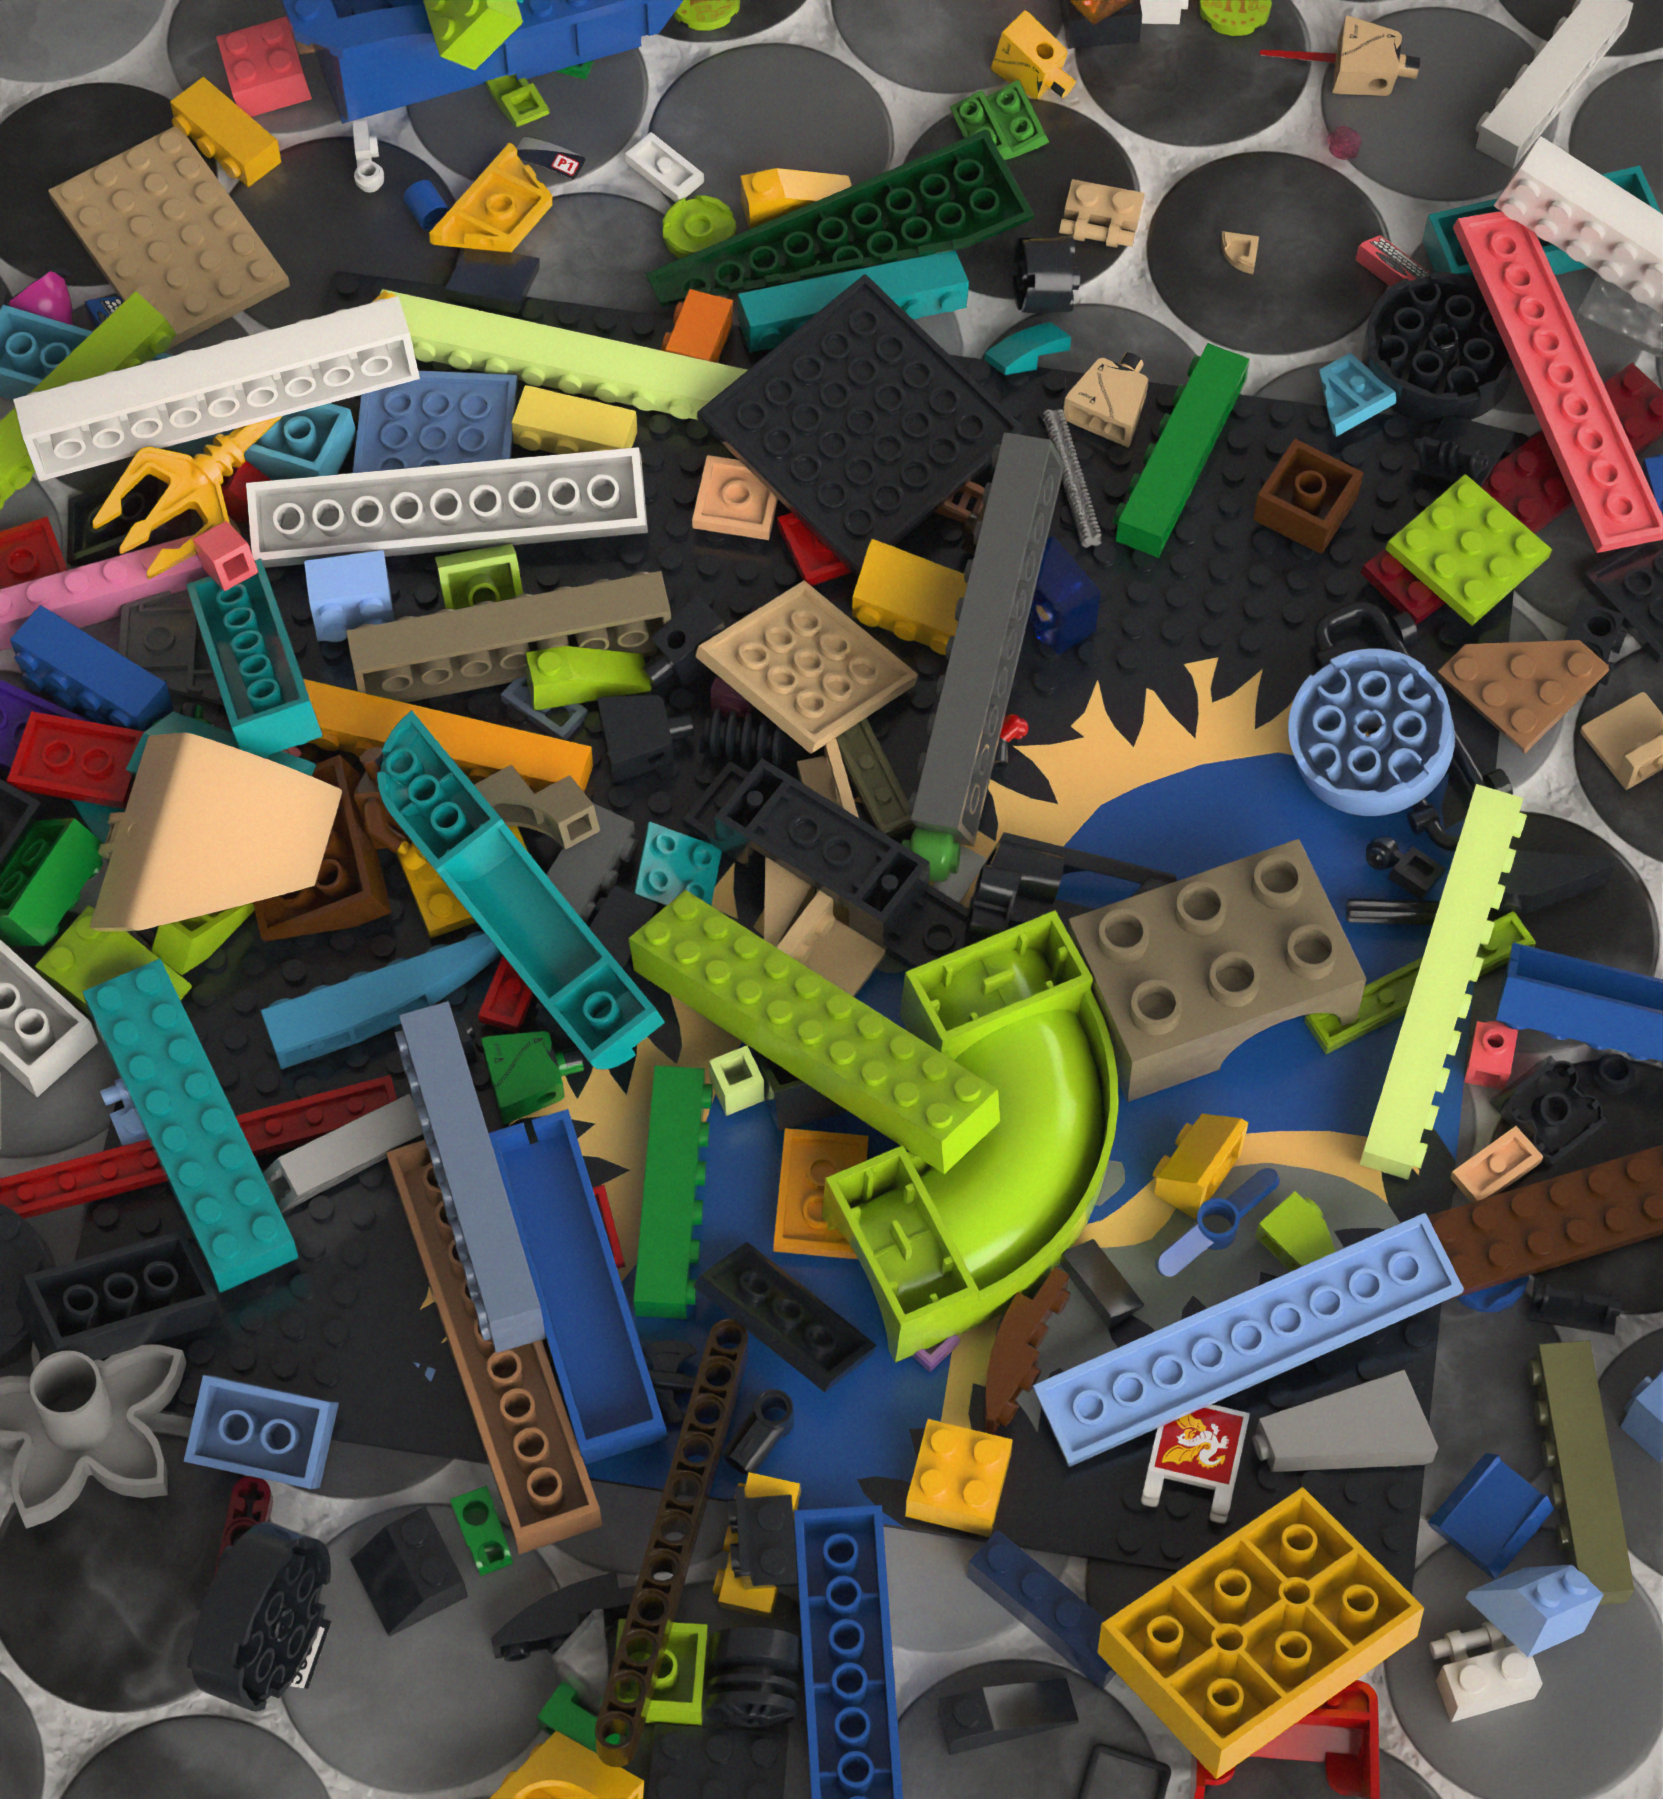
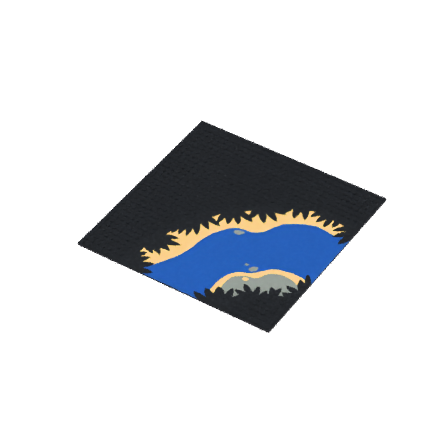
(1138, 748)

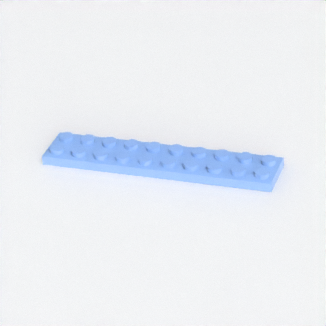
(1247, 1339)

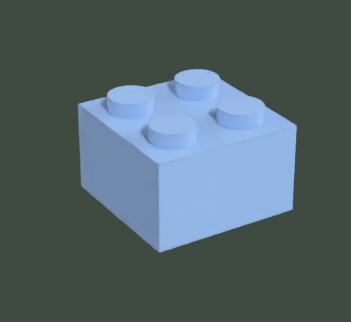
(348, 593)

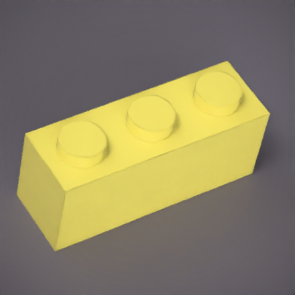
(570, 423)

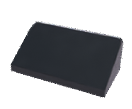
(1100, 1282)

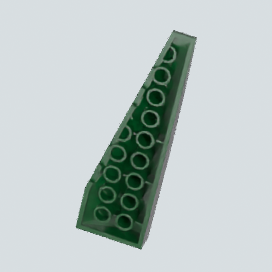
(899, 215)

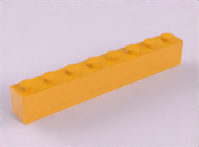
(363, 721)

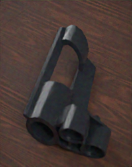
(1024, 879)

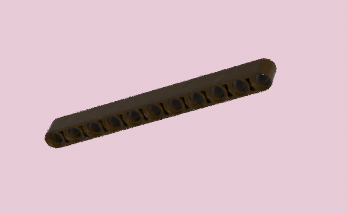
(668, 1555)

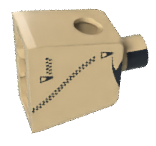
(1370, 59)
(1109, 398)

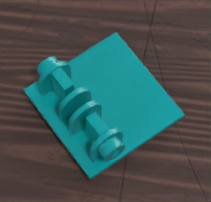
(675, 864)

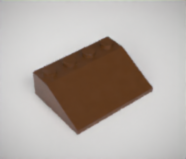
(350, 878)

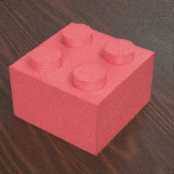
(264, 67)

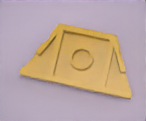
(495, 208)

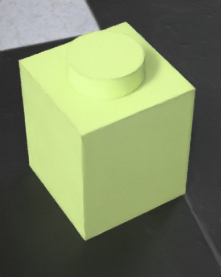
(736, 1080)

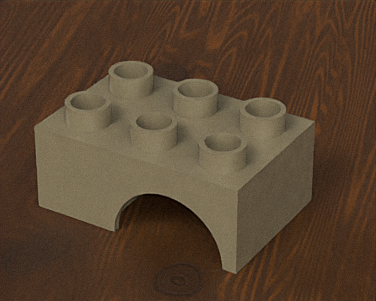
(1214, 963)

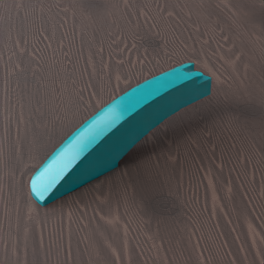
(512, 898)

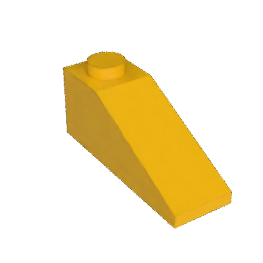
(781, 191)

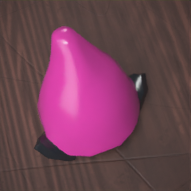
(46, 296)

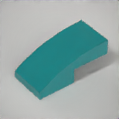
(1021, 350)

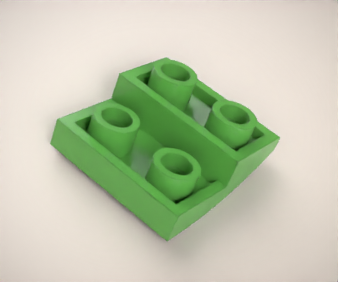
(1006, 117)

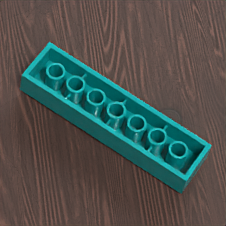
(190, 1125)

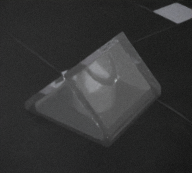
(584, 1661)

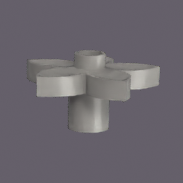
(86, 1421)

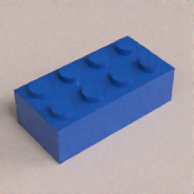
(87, 674)

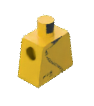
(1033, 57)

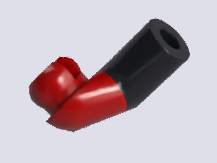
(1012, 728)

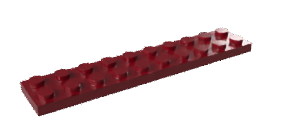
(1530, 486)

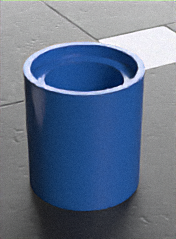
(425, 204)

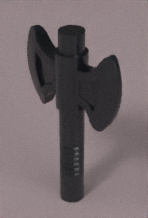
(666, 1379)

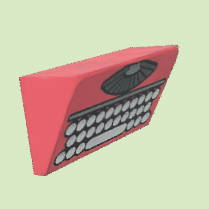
(1388, 261)

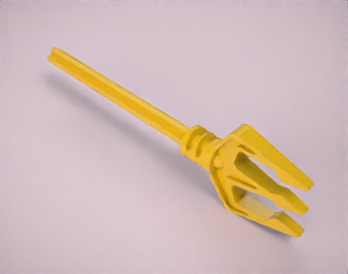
(192, 485)

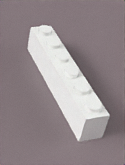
(1551, 78)

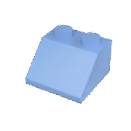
(1538, 1605)

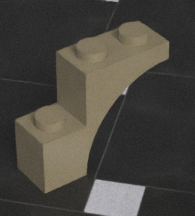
(557, 810)

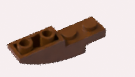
(1012, 1358)

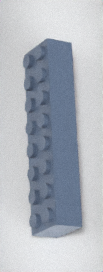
(469, 1178)

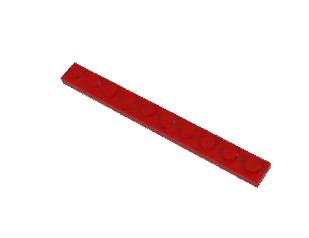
(138, 1167)

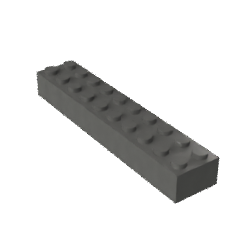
(987, 637)

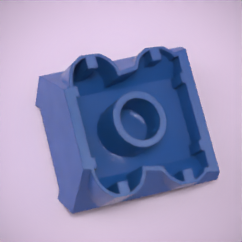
(1491, 1515)

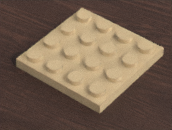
(807, 666)

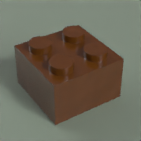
(1308, 496)

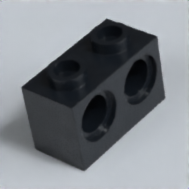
(1594, 618)

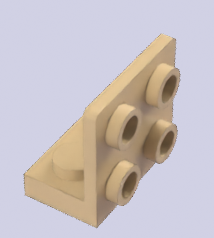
(1629, 739)
(831, 947)

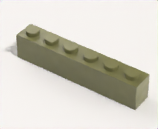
(1581, 1467)

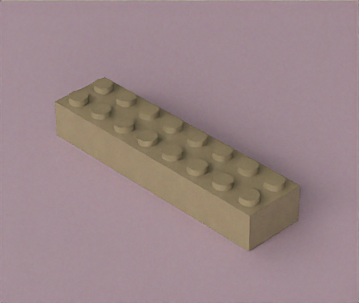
(490, 640)

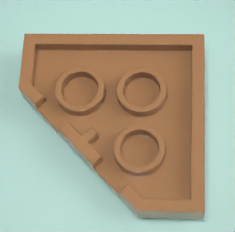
(1523, 684)

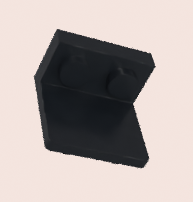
(765, 1540)

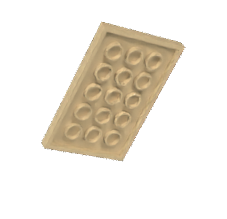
(170, 233)

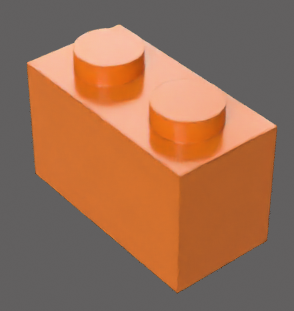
(700, 326)

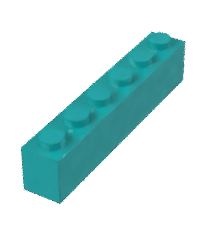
(916, 285)

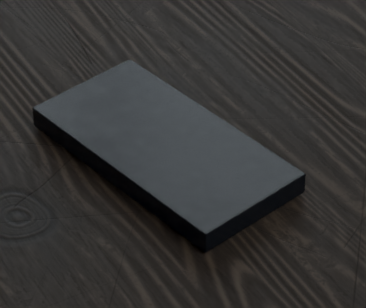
(785, 1316)

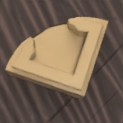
(1240, 250)

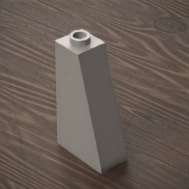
(342, 1153)
(1349, 1429)

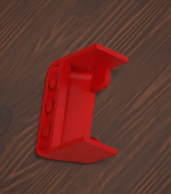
(1337, 1732)

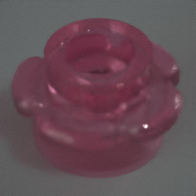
(1344, 143)

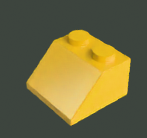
(1200, 1162)

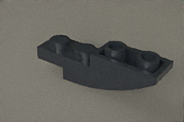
(557, 1615)

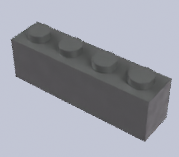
(592, 865)

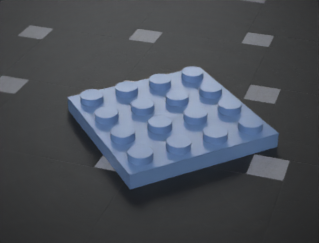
(436, 421)

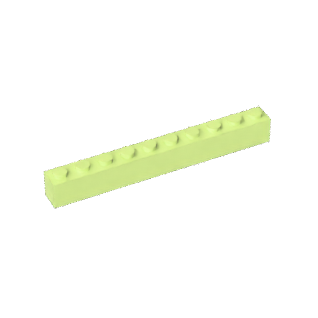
(563, 358)
(1442, 982)

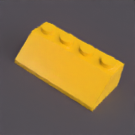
(908, 596)

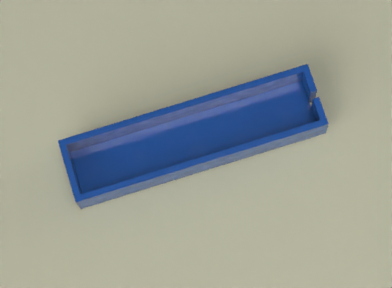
(1582, 1002)
(578, 1289)

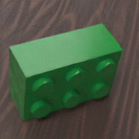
(45, 880)

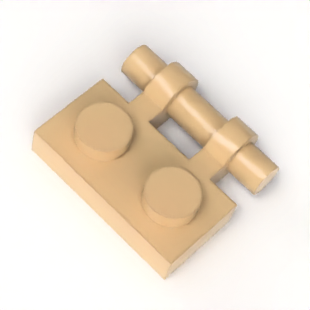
(1102, 206)

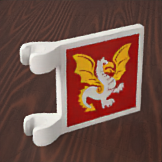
(1201, 1452)

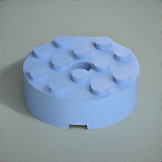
(1389, 766)

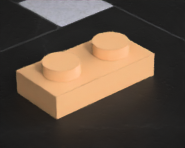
(1497, 1166)

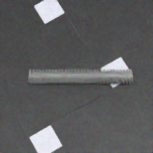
(1072, 478)

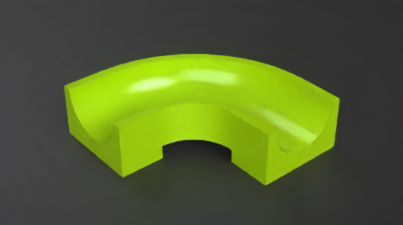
(996, 1223)

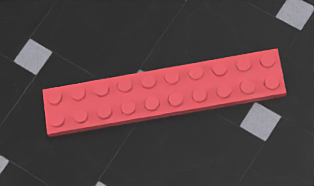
(1561, 381)

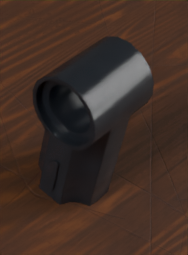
(758, 1435)

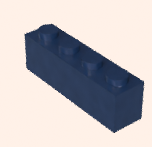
(1041, 1604)

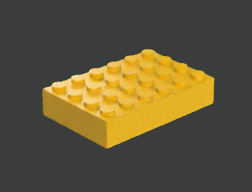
(1259, 1631)

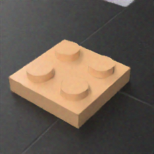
(733, 500)

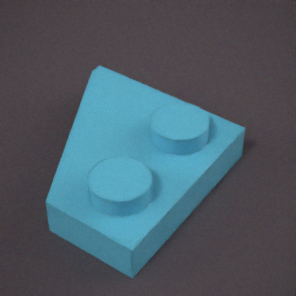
(1352, 393)

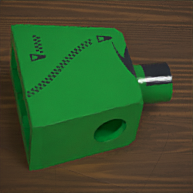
(527, 1072)

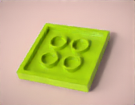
(1468, 549)

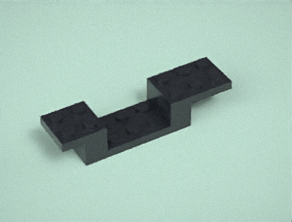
(836, 854)

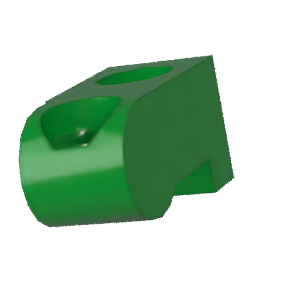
(481, 1530)
(566, 1717)

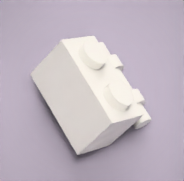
(1486, 1680)

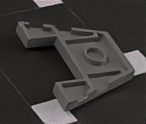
(163, 639)

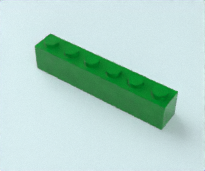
(1181, 450)
(670, 1192)

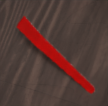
(1312, 56)

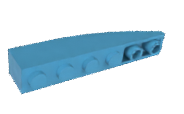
(371, 1001)

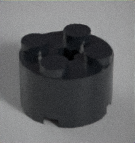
(1045, 274)

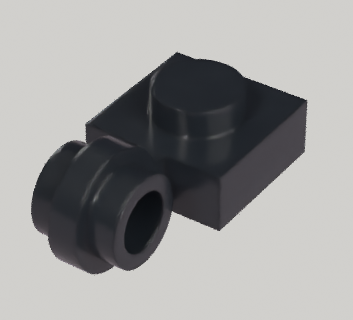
(1411, 871)

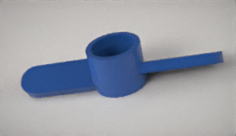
(1199, 1238)

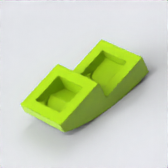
(517, 100)

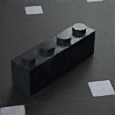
(613, 923)

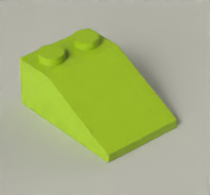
(91, 957)

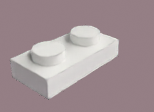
(664, 167)

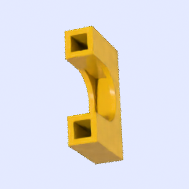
(568, 1771)

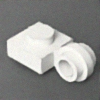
(368, 174)

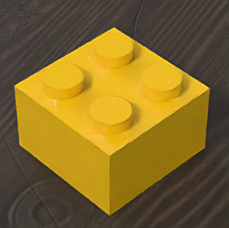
(958, 1478)

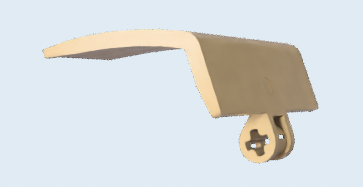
(210, 834)

